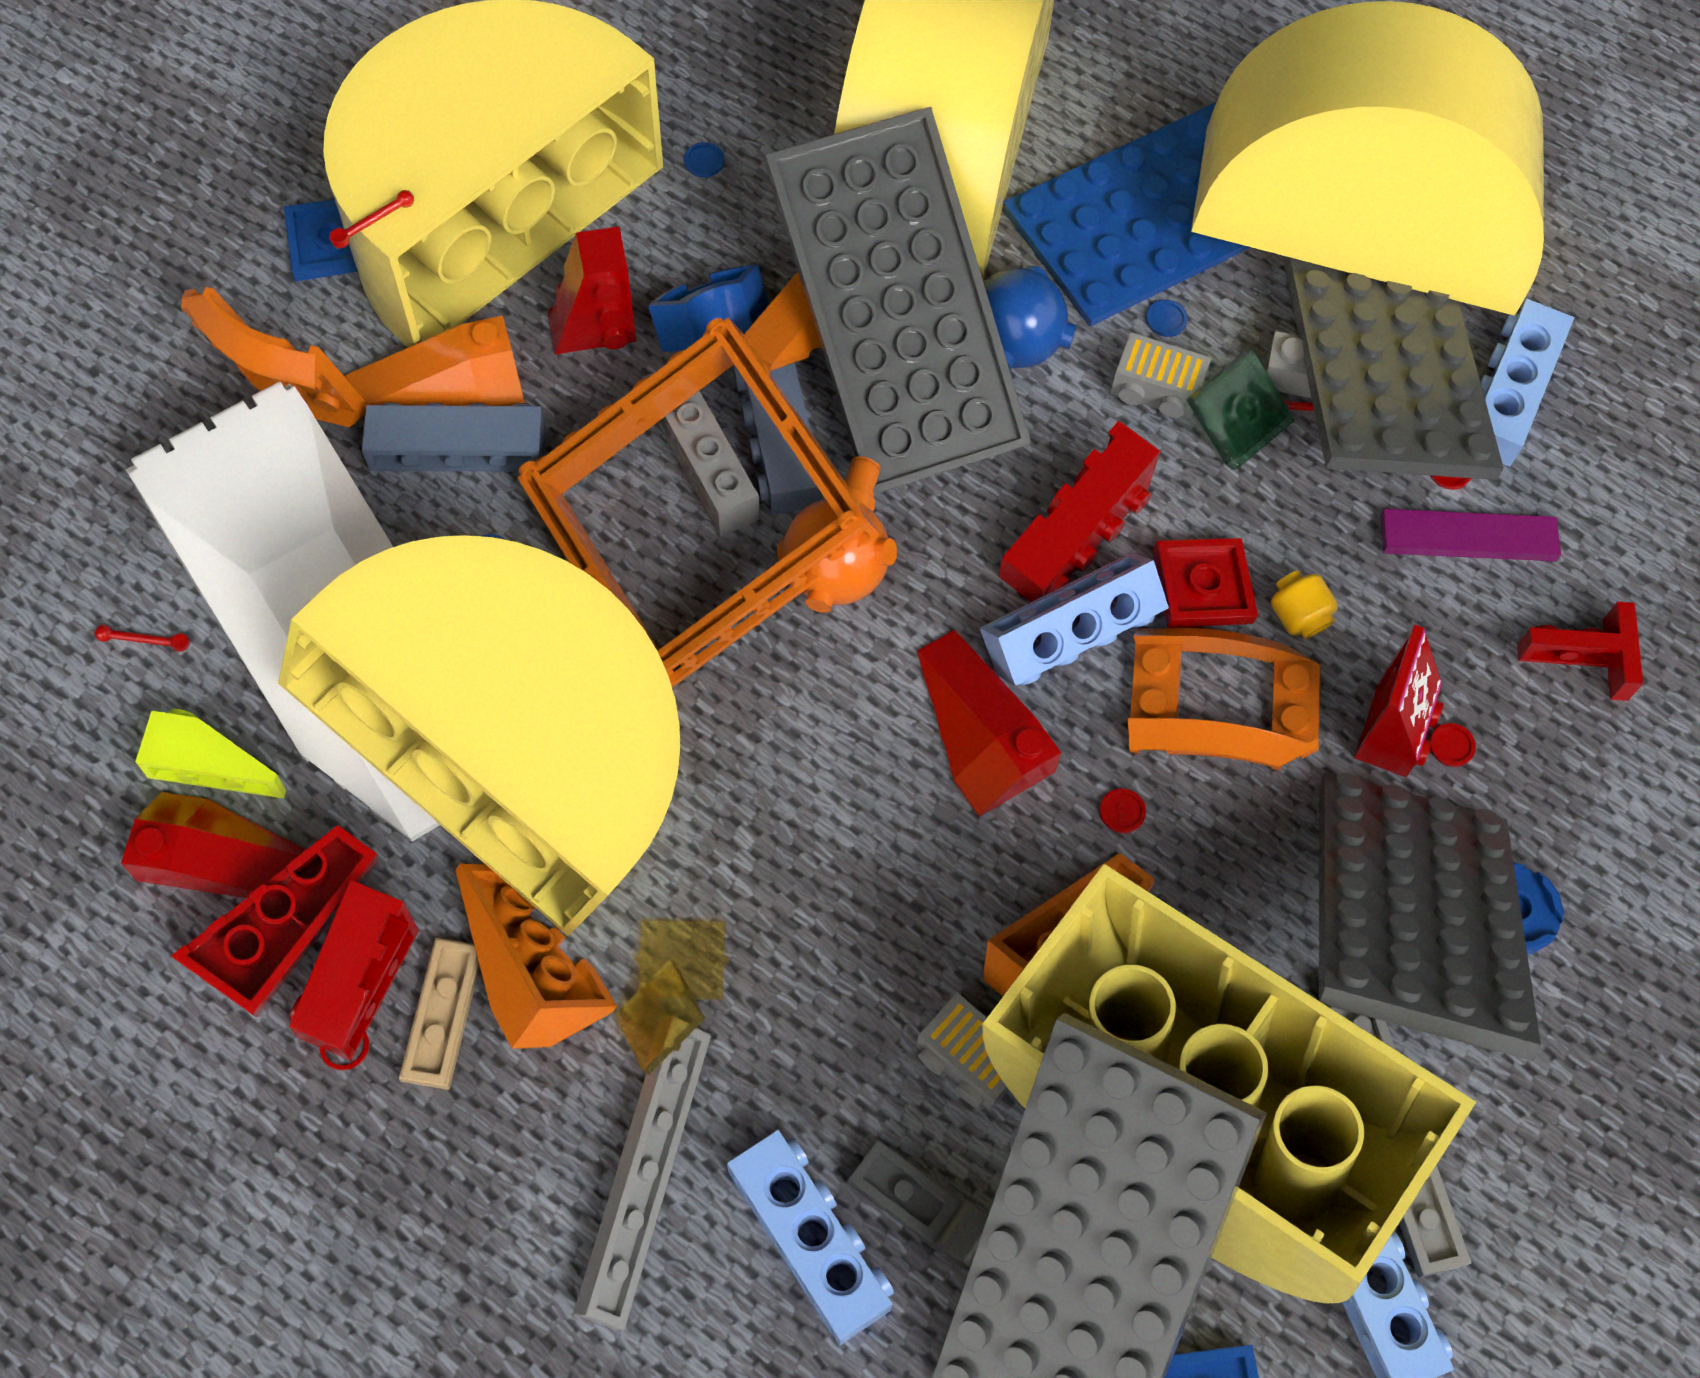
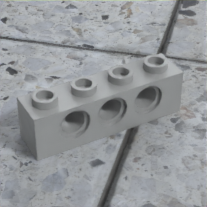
(711, 465)

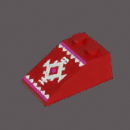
(1403, 709)

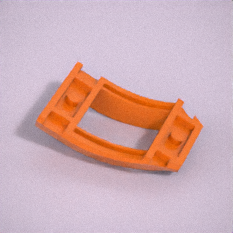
(273, 359)
(1157, 692)

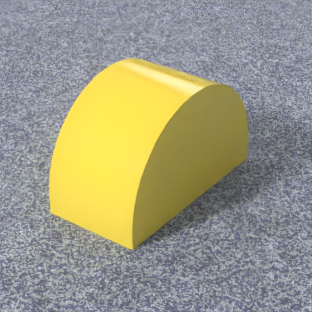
(975, 72)
(507, 134)
(1383, 152)
(501, 706)
(1346, 1115)

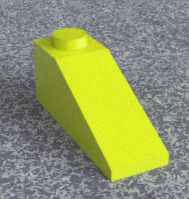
(191, 752)

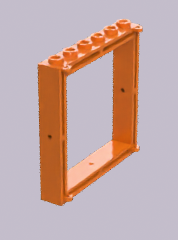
(637, 412)

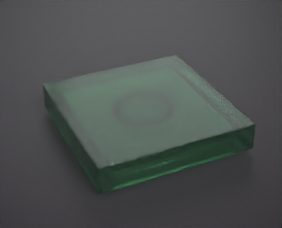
(1240, 410)

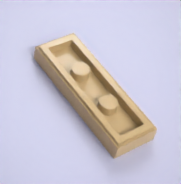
(441, 1014)

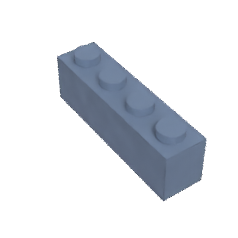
(452, 437)
(783, 478)

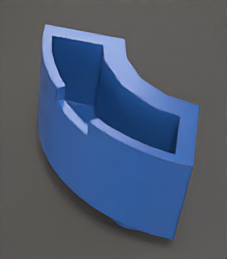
(683, 314)

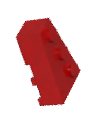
(595, 295)
(353, 970)

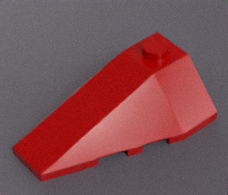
(987, 731)
(203, 847)

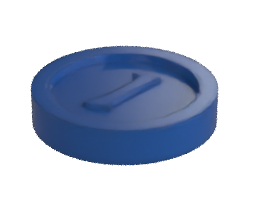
(704, 159)
(1166, 318)

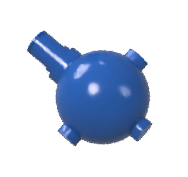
(1028, 315)

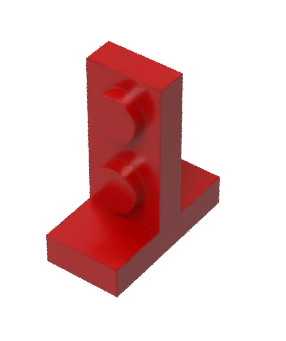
(1614, 648)

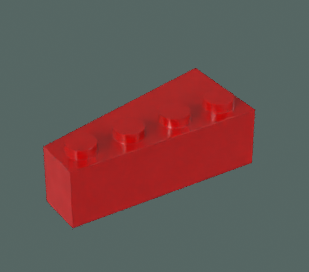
(1082, 515)
(272, 930)

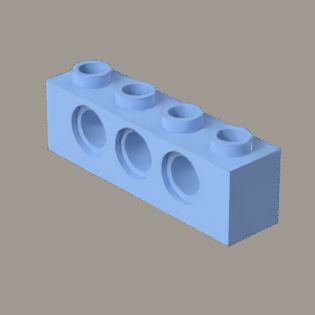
(1522, 372)
(1012, 635)
(1405, 1299)
(841, 1311)

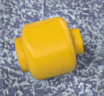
(1304, 604)

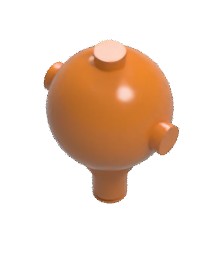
(859, 568)

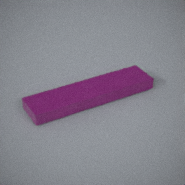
(1470, 535)

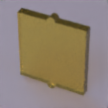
(693, 946)
(659, 1017)

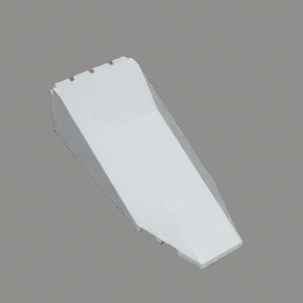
(261, 529)

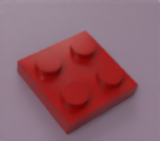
(1205, 582)

